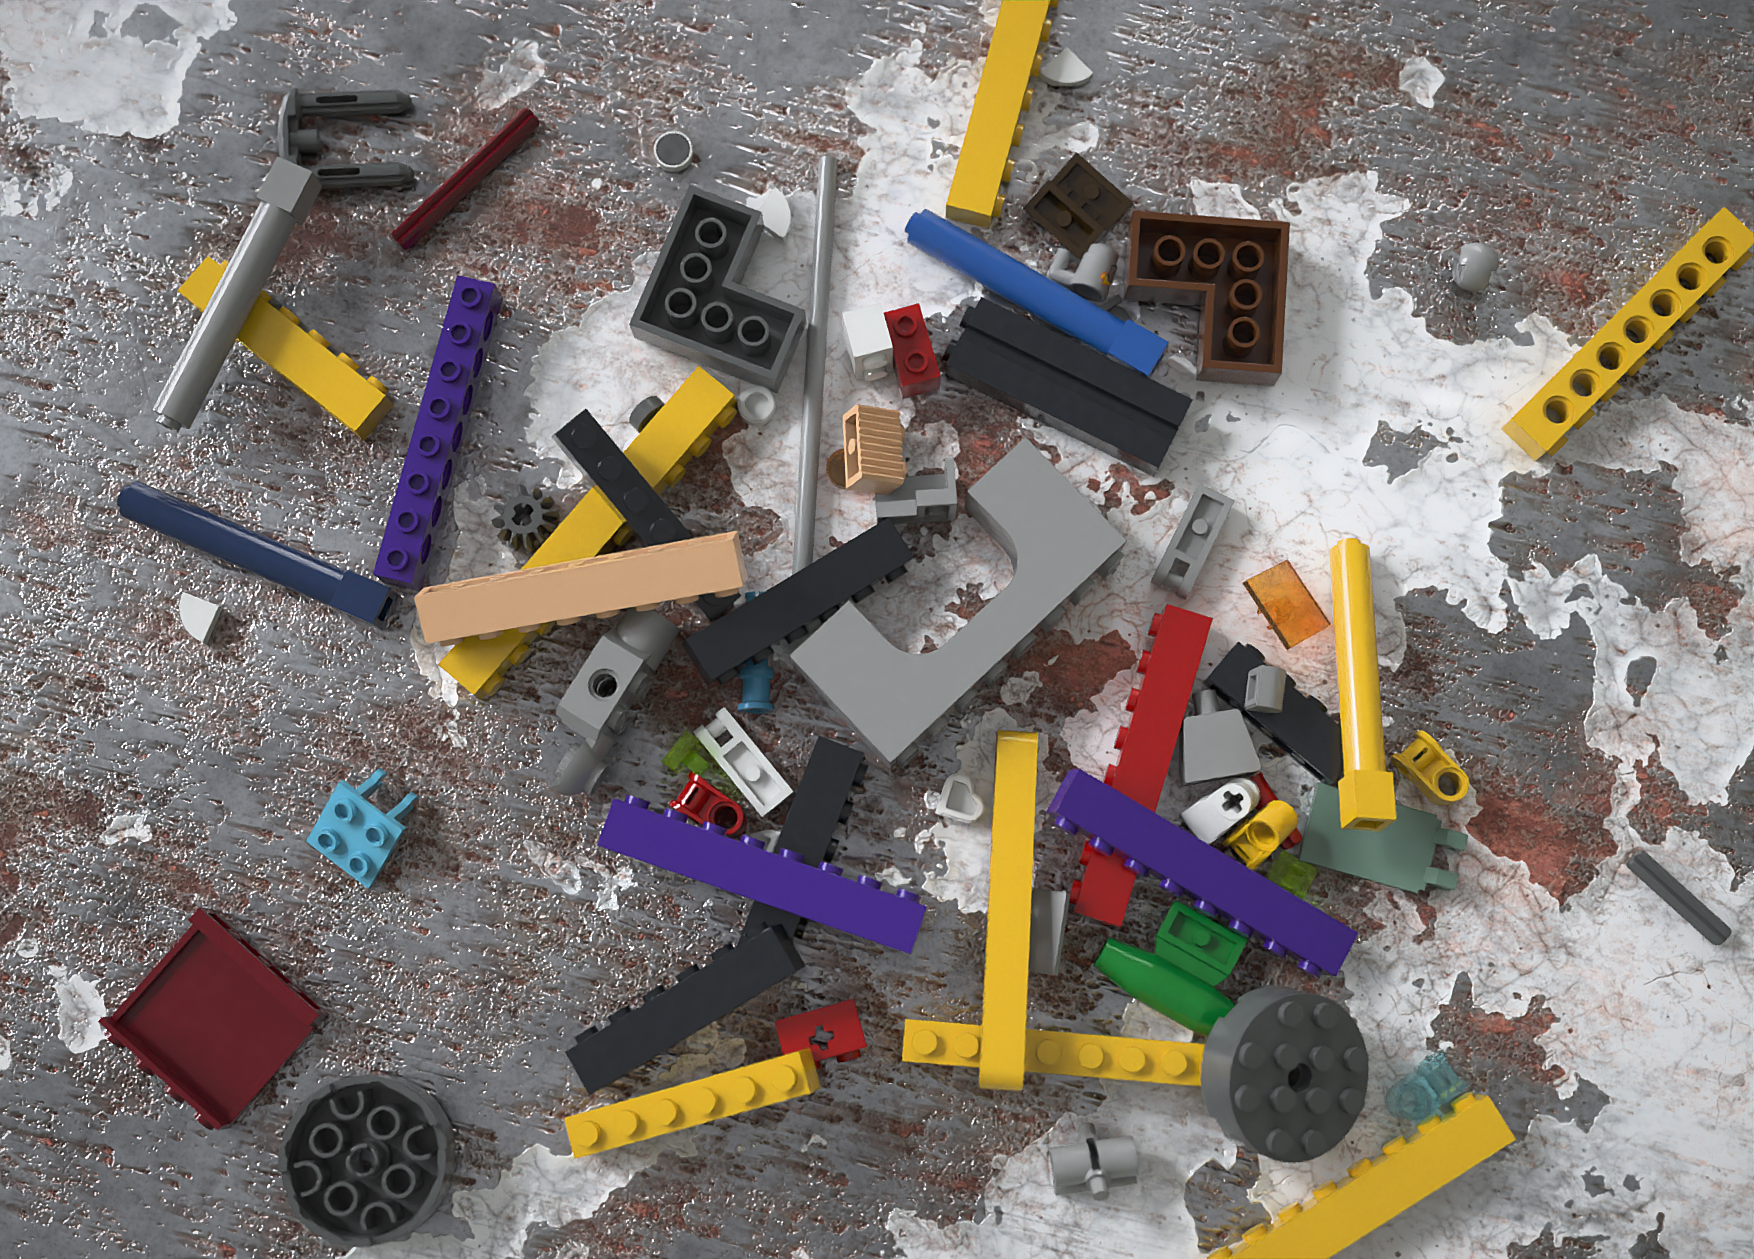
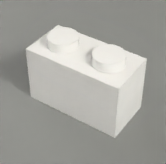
(868, 342)

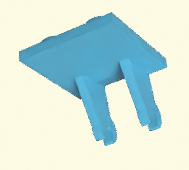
(358, 833)

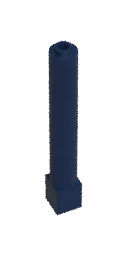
(258, 554)

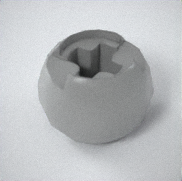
(1475, 266)

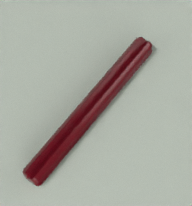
(465, 178)

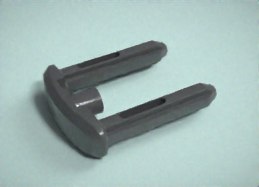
(294, 141)

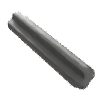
(1679, 898)

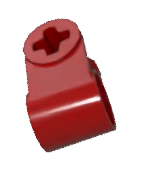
(705, 803)

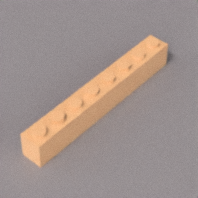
(581, 588)

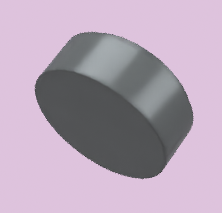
(645, 412)

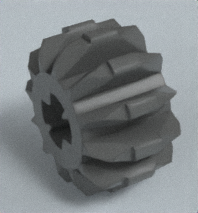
(511, 524)

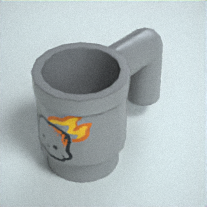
(1093, 274)

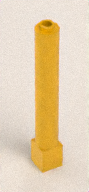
(1366, 788)

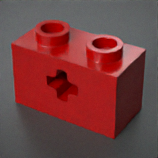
(912, 351)
(840, 1018)

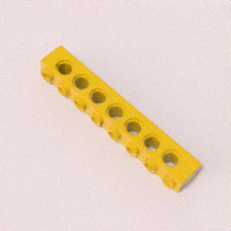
(1721, 236)

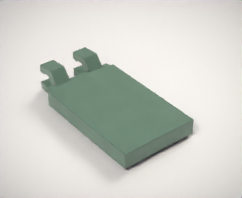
(1390, 857)

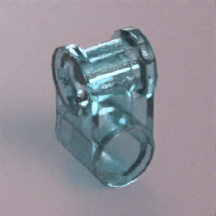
(1431, 1083)

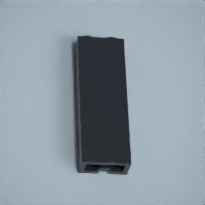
(1066, 386)

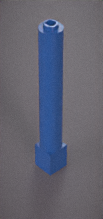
(1111, 336)

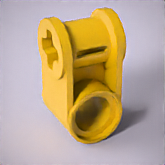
(1429, 768)
(1262, 833)

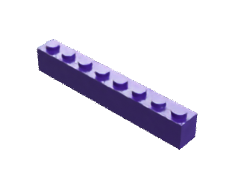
(1202, 873)
(762, 875)

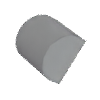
(1265, 689)

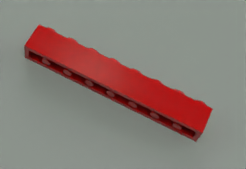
(1144, 751)

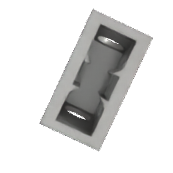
(1214, 743)

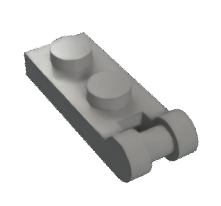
(1193, 539)

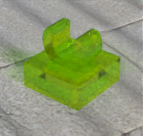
(685, 754)
(1292, 874)

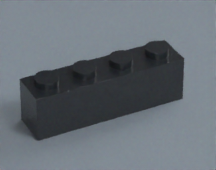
(1298, 730)

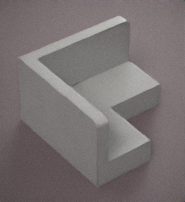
(921, 499)

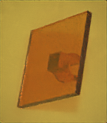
(1286, 604)

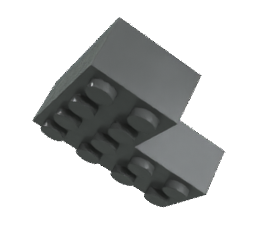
(698, 301)

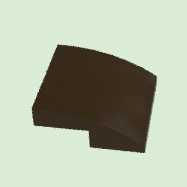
(1078, 206)

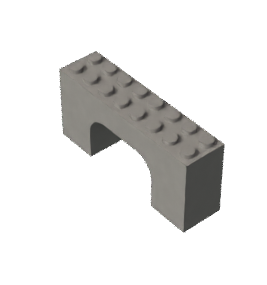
(1055, 554)

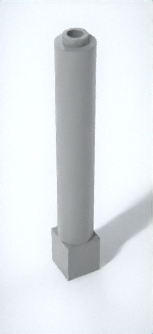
(284, 201)

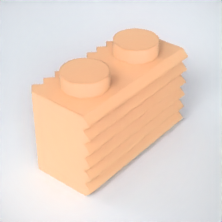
(873, 449)

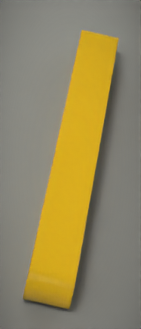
(1009, 912)

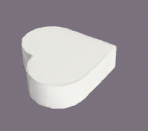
(959, 800)

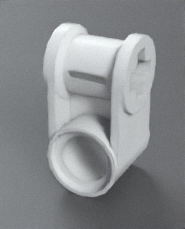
(1218, 812)

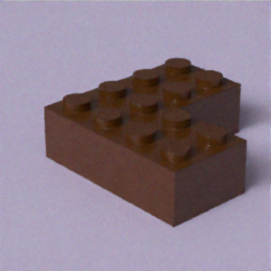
(1228, 270)

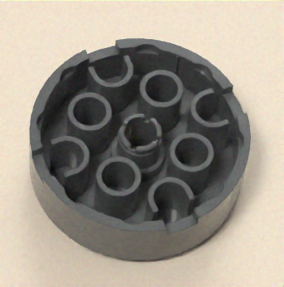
(1285, 1073)
(324, 1170)

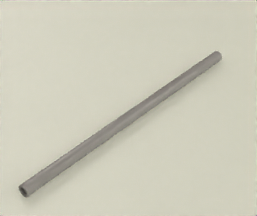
(815, 364)

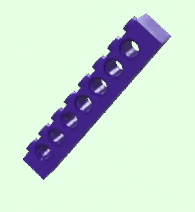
(438, 434)

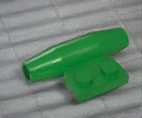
(1181, 975)

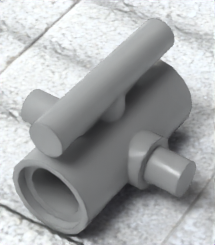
(1093, 1164)

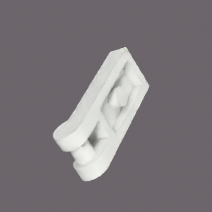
(744, 763)

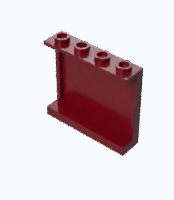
(214, 1021)

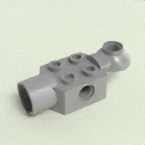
(623, 658)

